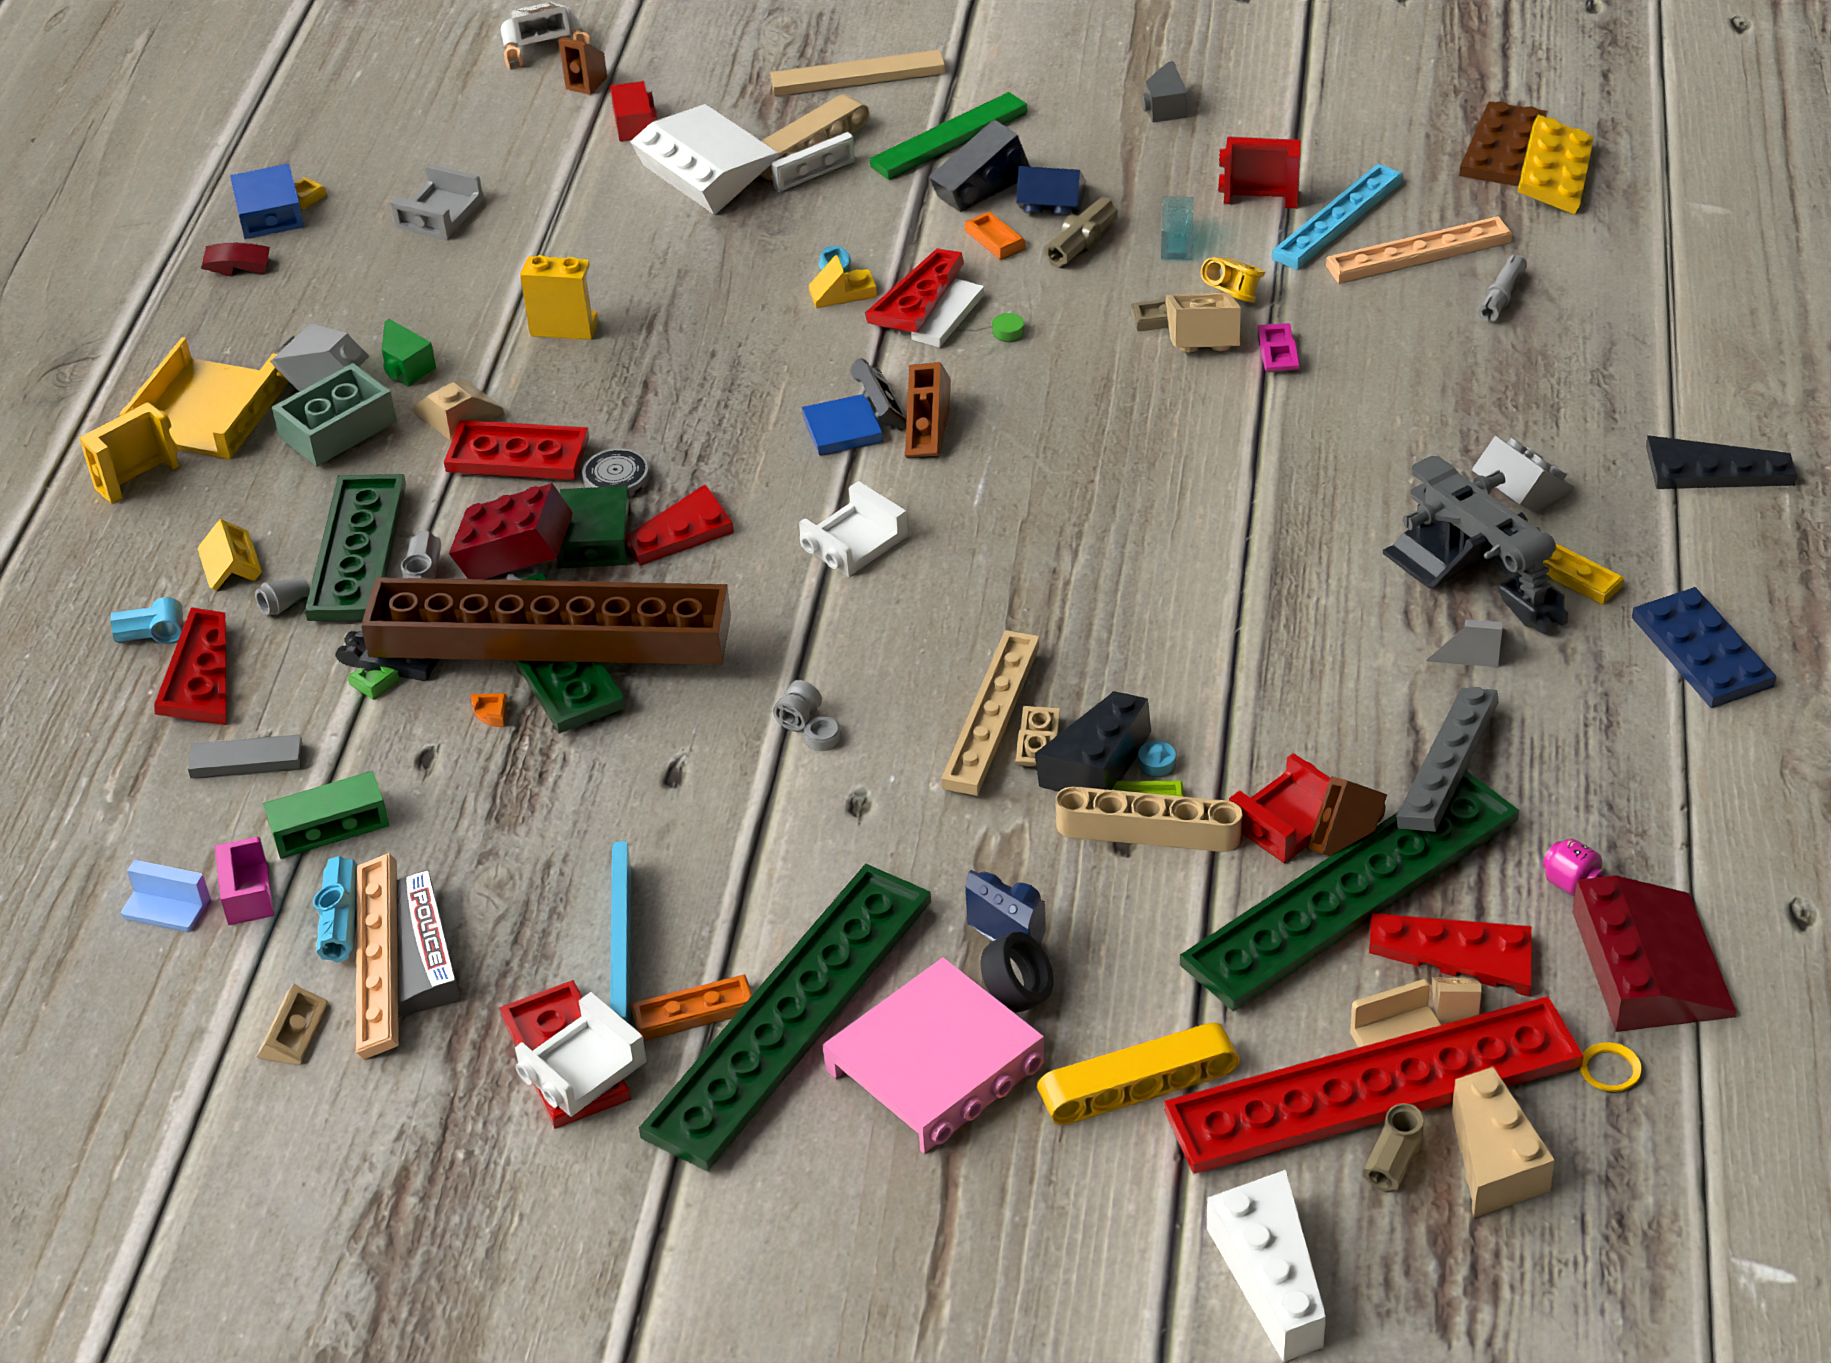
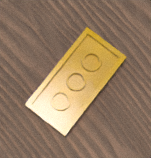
(1556, 164)

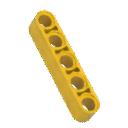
(1138, 1073)

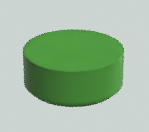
(1008, 327)

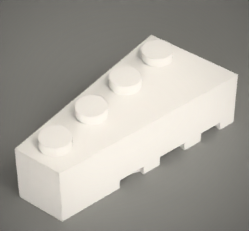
(1268, 1256)

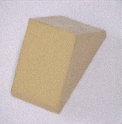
(1455, 998)

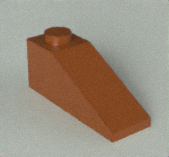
(926, 409)

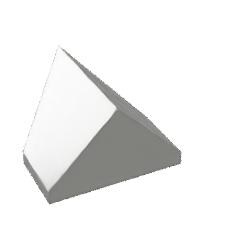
(1473, 645)

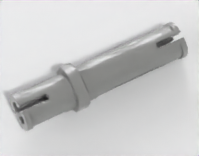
(1499, 293)

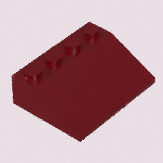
(1649, 954)

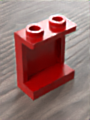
(1261, 168)
(1285, 810)

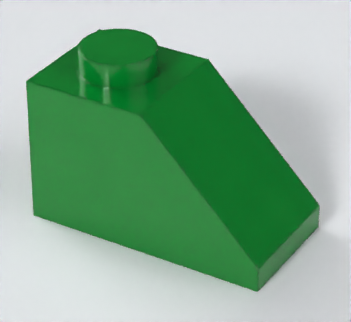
(405, 354)

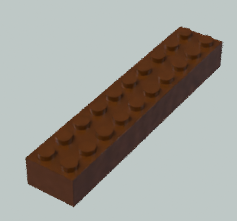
(547, 620)

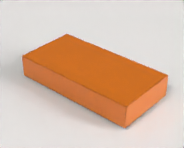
(994, 235)

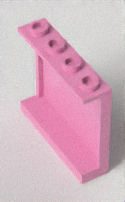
(937, 1052)

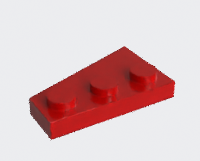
(680, 527)

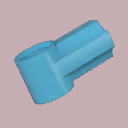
(160, 621)

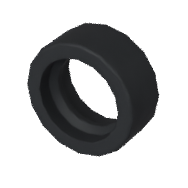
(1032, 963)

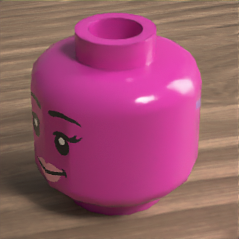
(1570, 862)

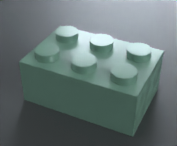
(334, 414)

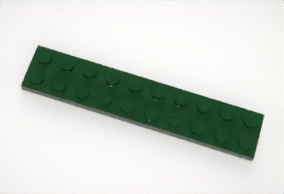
(1341, 896)
(784, 1017)

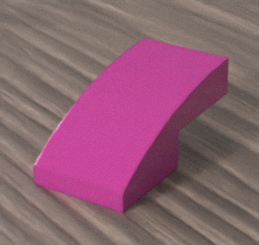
(1277, 347)

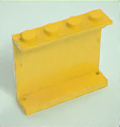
(208, 401)

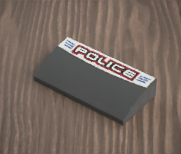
(424, 960)

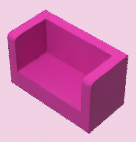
(244, 880)

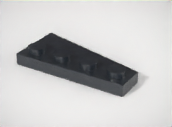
(1711, 465)

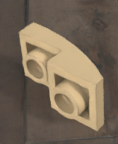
(1037, 728)

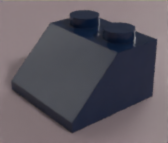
(1050, 190)

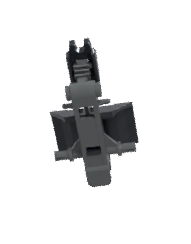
(1465, 525)

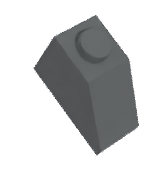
(1165, 95)

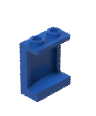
(266, 201)

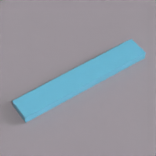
(1337, 216)
(621, 931)

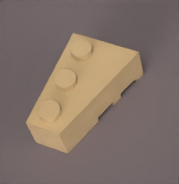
(1498, 1144)

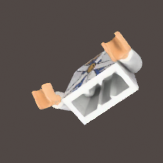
(536, 25)

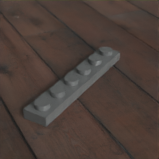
(1447, 759)

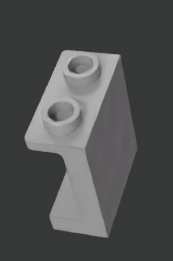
(441, 203)

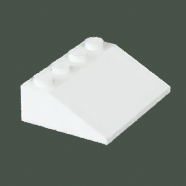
(703, 155)

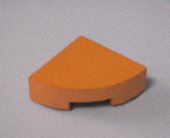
(490, 708)

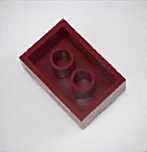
(511, 532)

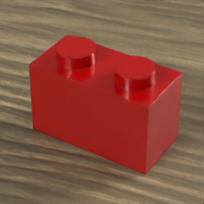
(632, 109)

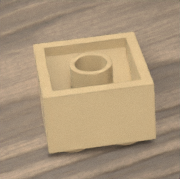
(1203, 321)

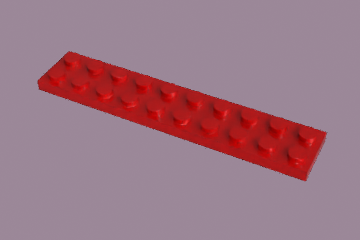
(1365, 1082)

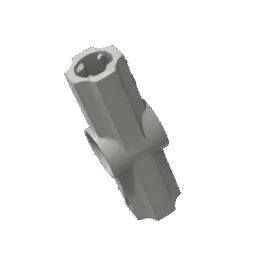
(422, 556)

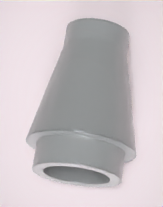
(280, 595)

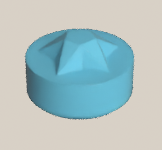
(831, 251)
(1156, 758)

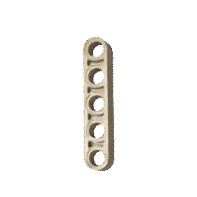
(825, 122)
(1149, 819)

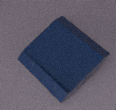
(1003, 909)

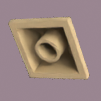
(455, 403)

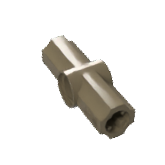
(1081, 232)

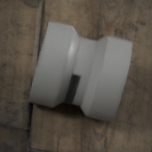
(797, 705)

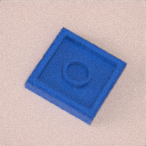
(842, 424)

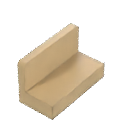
(1392, 1014)

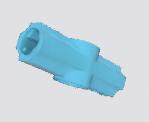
(337, 909)

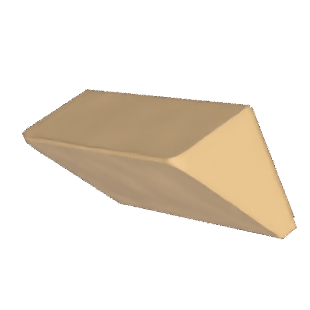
(293, 1026)

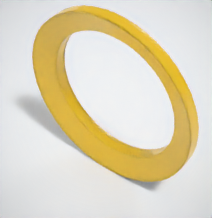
(1609, 1047)

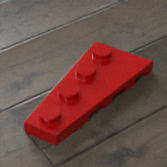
(917, 294)
(197, 671)
(1473, 948)

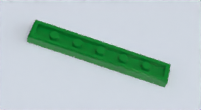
(946, 135)

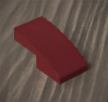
(225, 256)

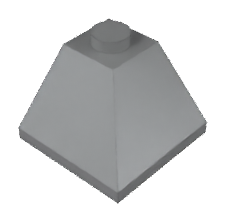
(316, 355)

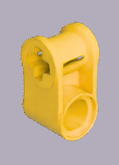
(1237, 277)

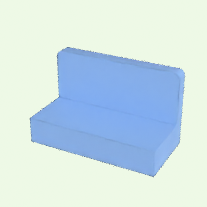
(165, 896)

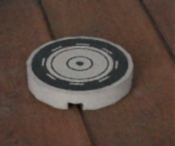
(616, 468)

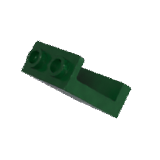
(596, 528)

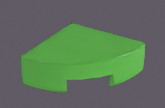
(373, 682)

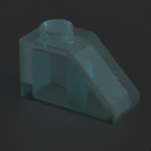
(1177, 228)

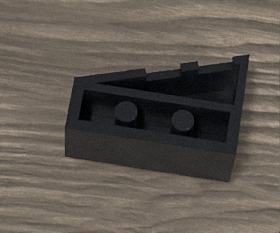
(980, 167)
(1096, 746)

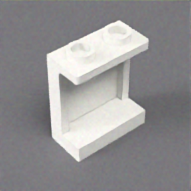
(856, 532)
(583, 1057)

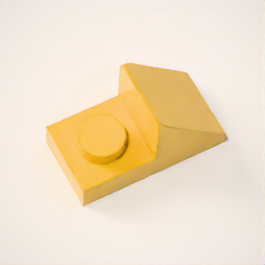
(836, 287)

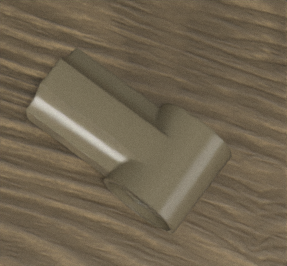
(1395, 1148)

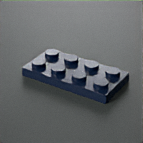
(1703, 647)

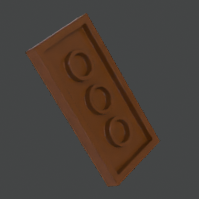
(1500, 143)

